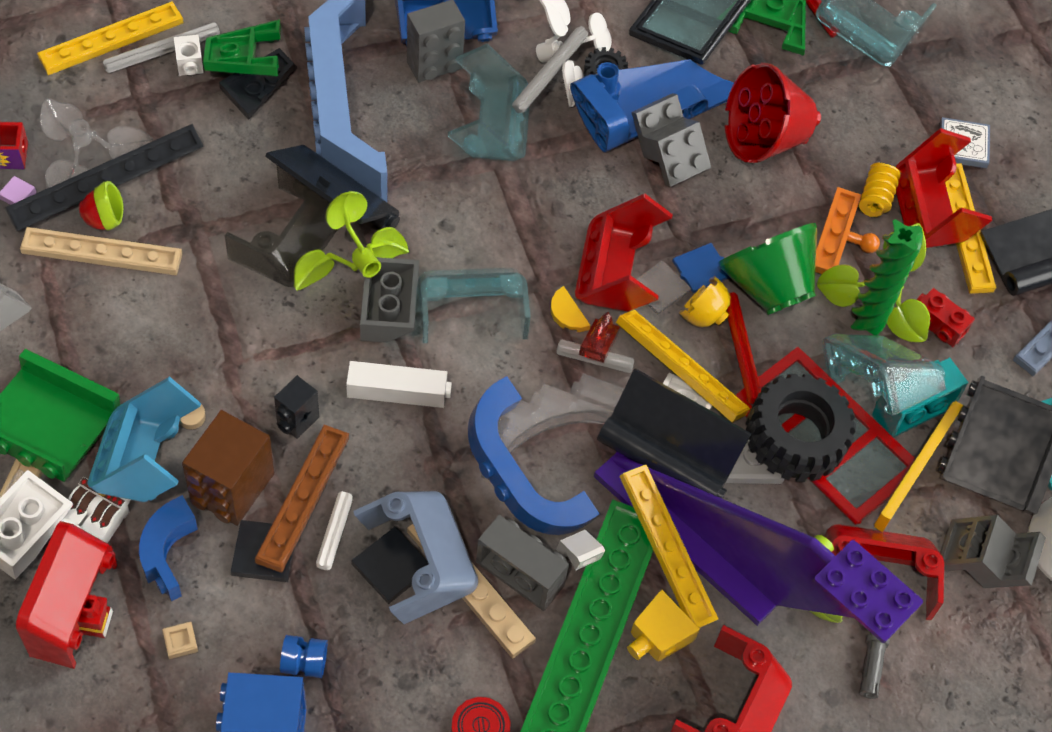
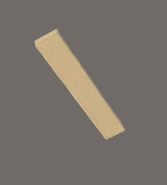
(101, 251)

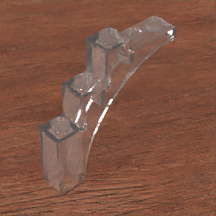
(587, 402)

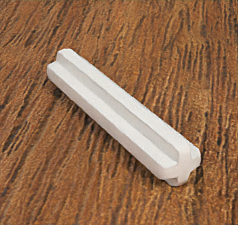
(334, 531)

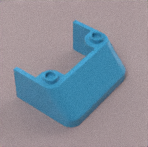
(131, 441)

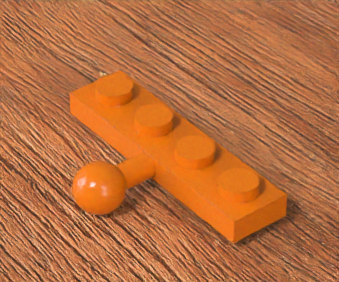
(837, 231)

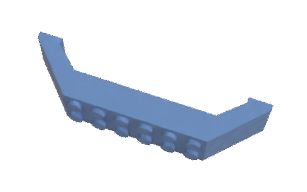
(333, 137)

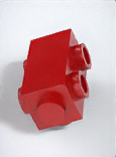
(946, 318)

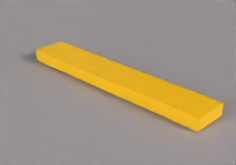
(110, 38)
(972, 251)
(683, 365)
(917, 467)
(668, 546)

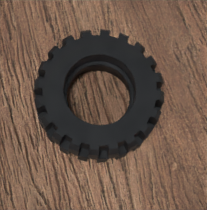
(817, 403)

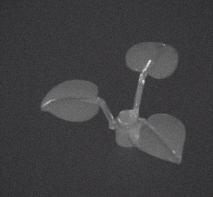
(64, 119)

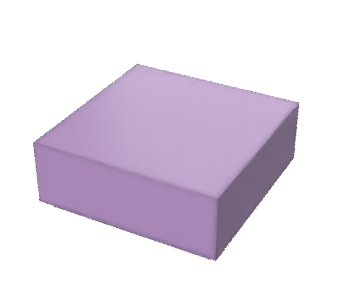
(16, 190)

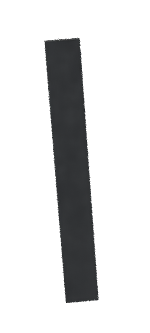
(118, 171)

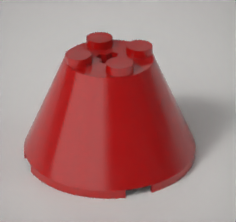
(767, 114)

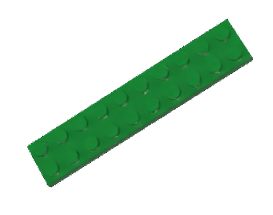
(592, 627)

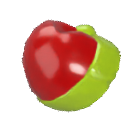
(102, 207)

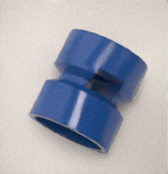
(303, 656)

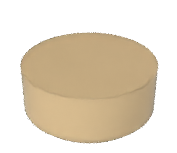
(193, 419)

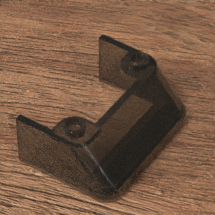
(275, 254)

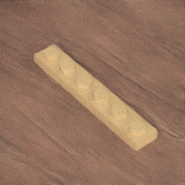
(494, 613)

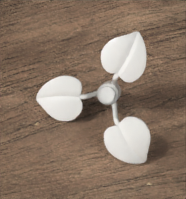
(558, 18)

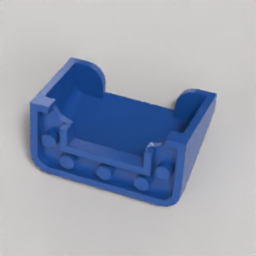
(478, 16)

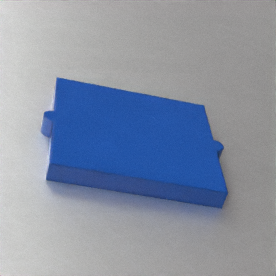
(699, 266)

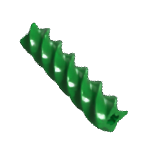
(889, 277)

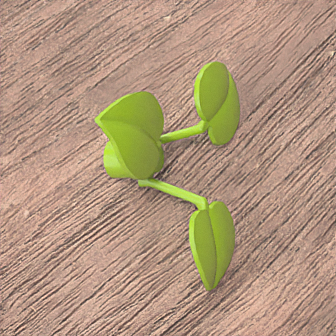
(342, 211)
(907, 320)

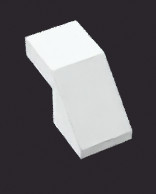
(581, 549)

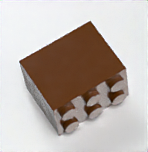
(228, 468)

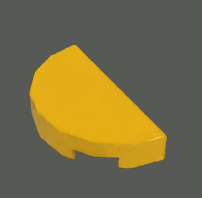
(567, 313)

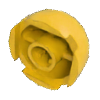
(707, 305)

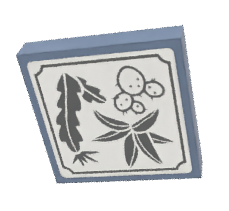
(978, 150)

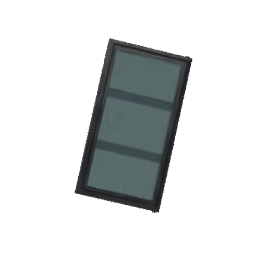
(687, 26)

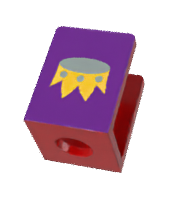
(13, 156)

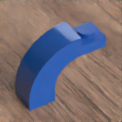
(159, 534)

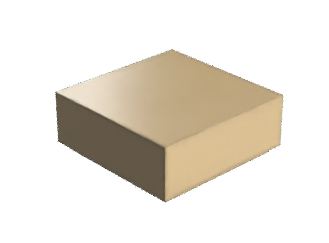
(180, 640)

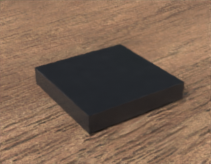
(248, 543)
(389, 564)

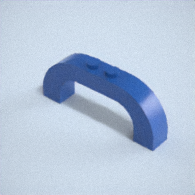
(507, 477)

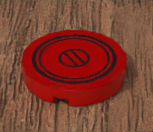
(480, 715)

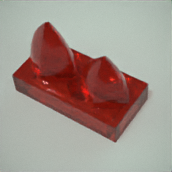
(600, 338)

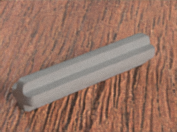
(613, 360)

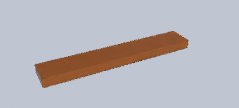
(302, 499)

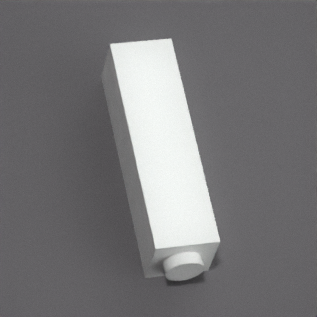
(397, 384)

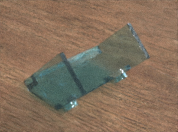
(872, 27)
(500, 129)
(473, 282)

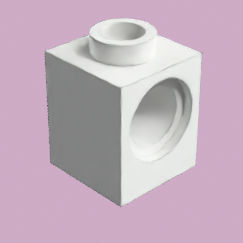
(188, 55)

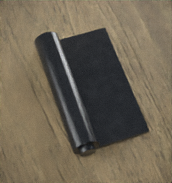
(331, 182)
(1022, 252)
(673, 434)

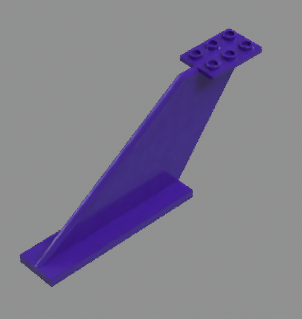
(770, 564)

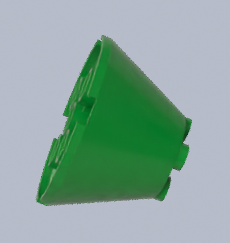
(777, 271)

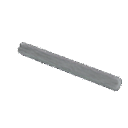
(156, 48)
(550, 69)

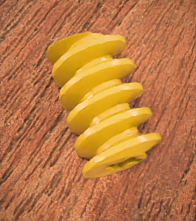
(879, 189)

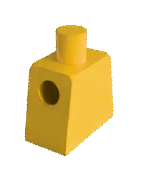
(661, 629)

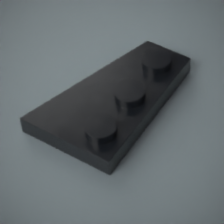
(251, 90)

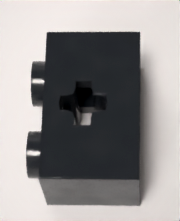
(296, 407)

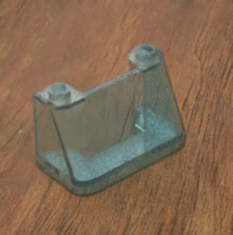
(894, 370)

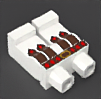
(96, 512)

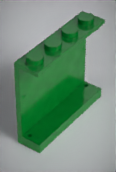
(52, 416)

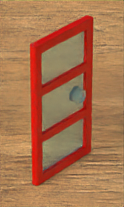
(872, 463)

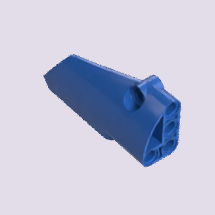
(612, 95)

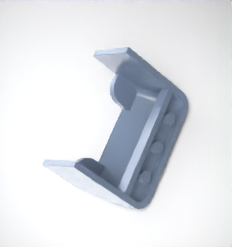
(449, 568)

